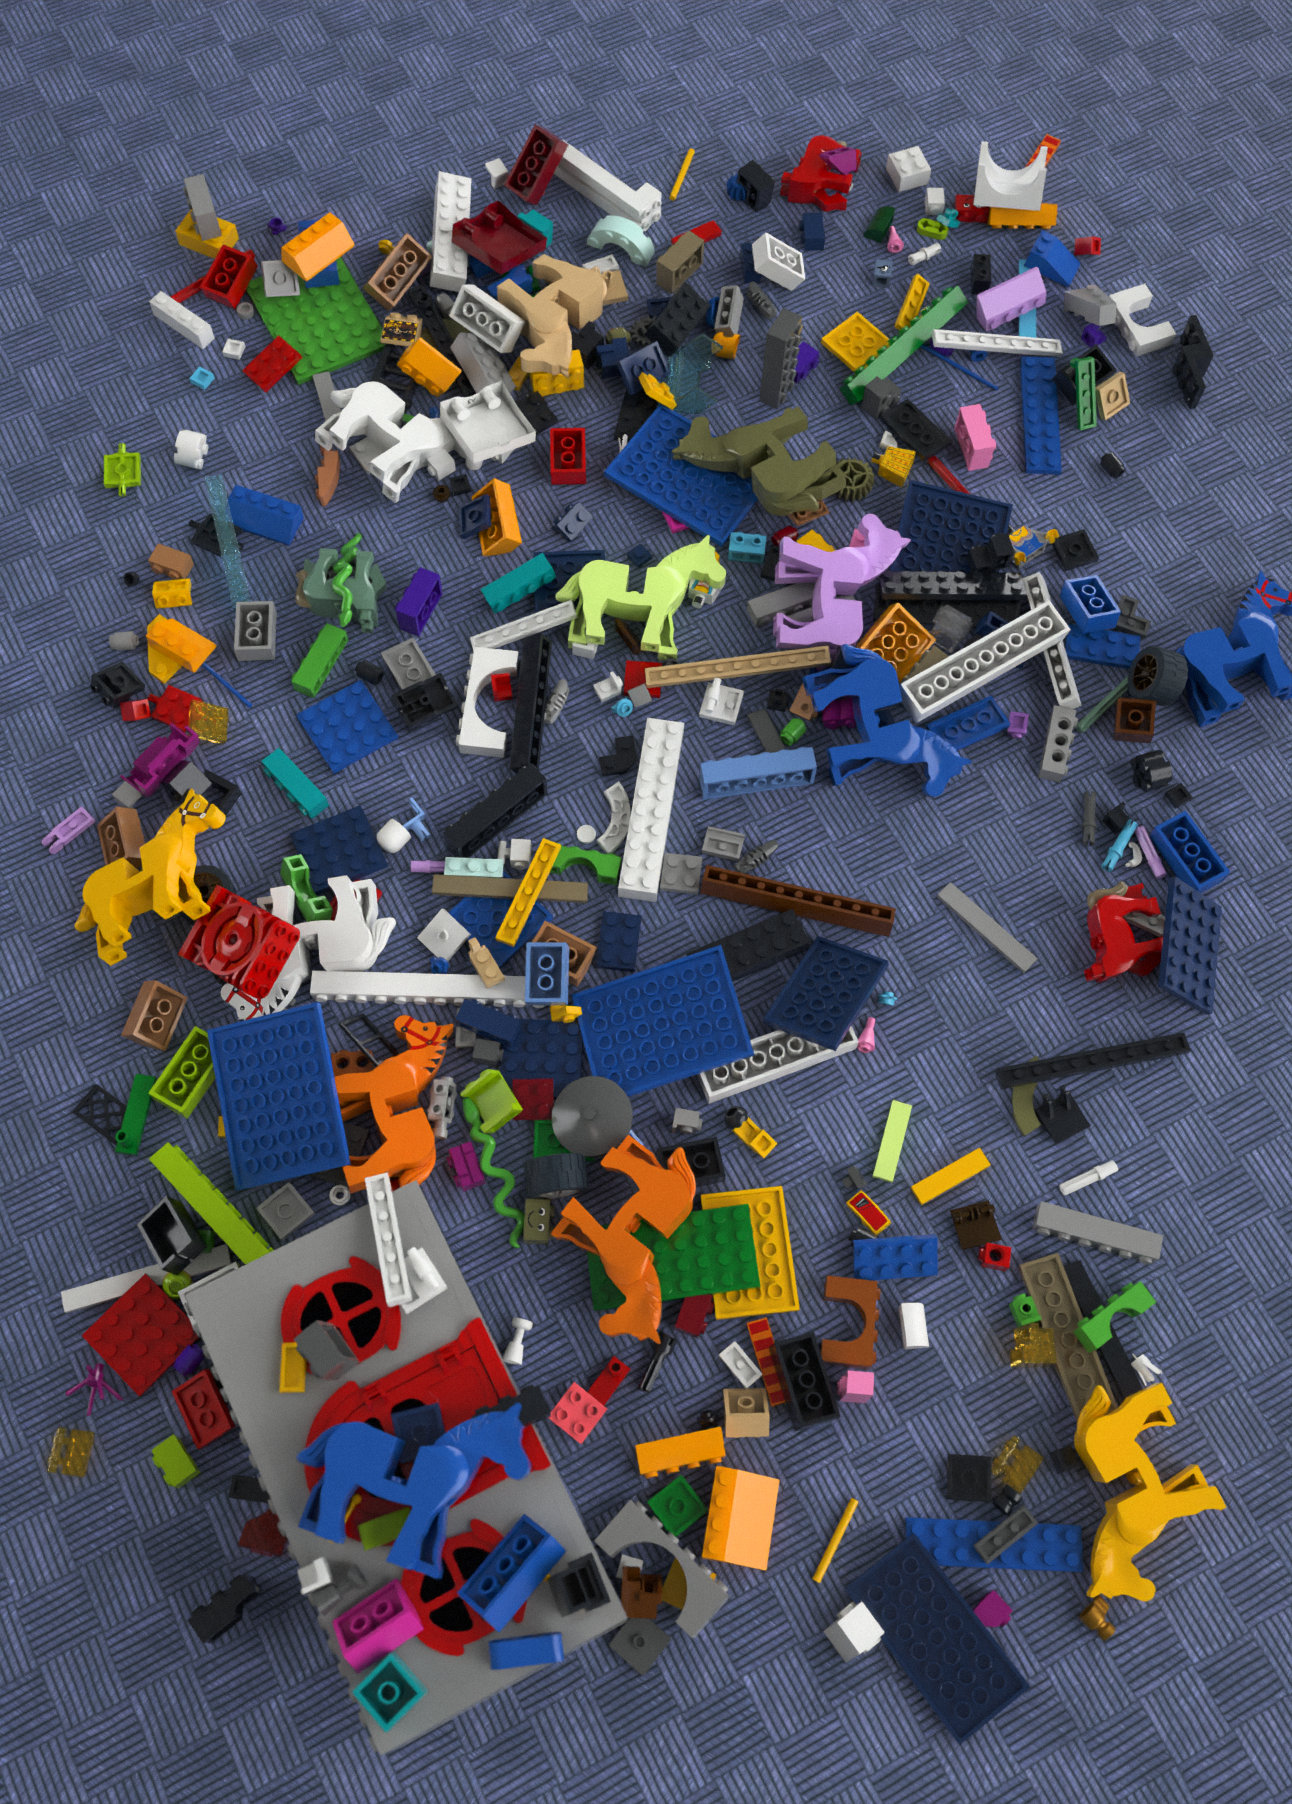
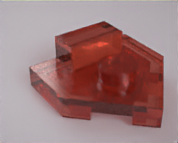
(263, 1535)

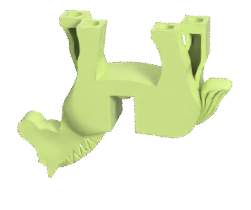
(604, 588)

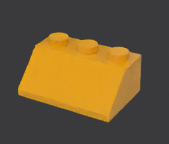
(428, 367)
(180, 643)

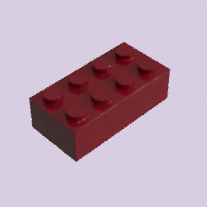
(536, 164)

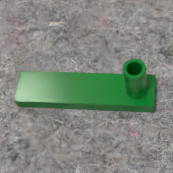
(1085, 392)
(135, 1116)

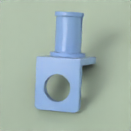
(415, 823)

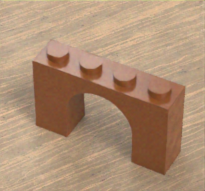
(863, 1296)

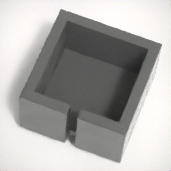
(325, 1350)

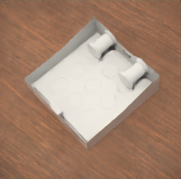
(487, 422)

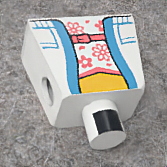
(702, 593)

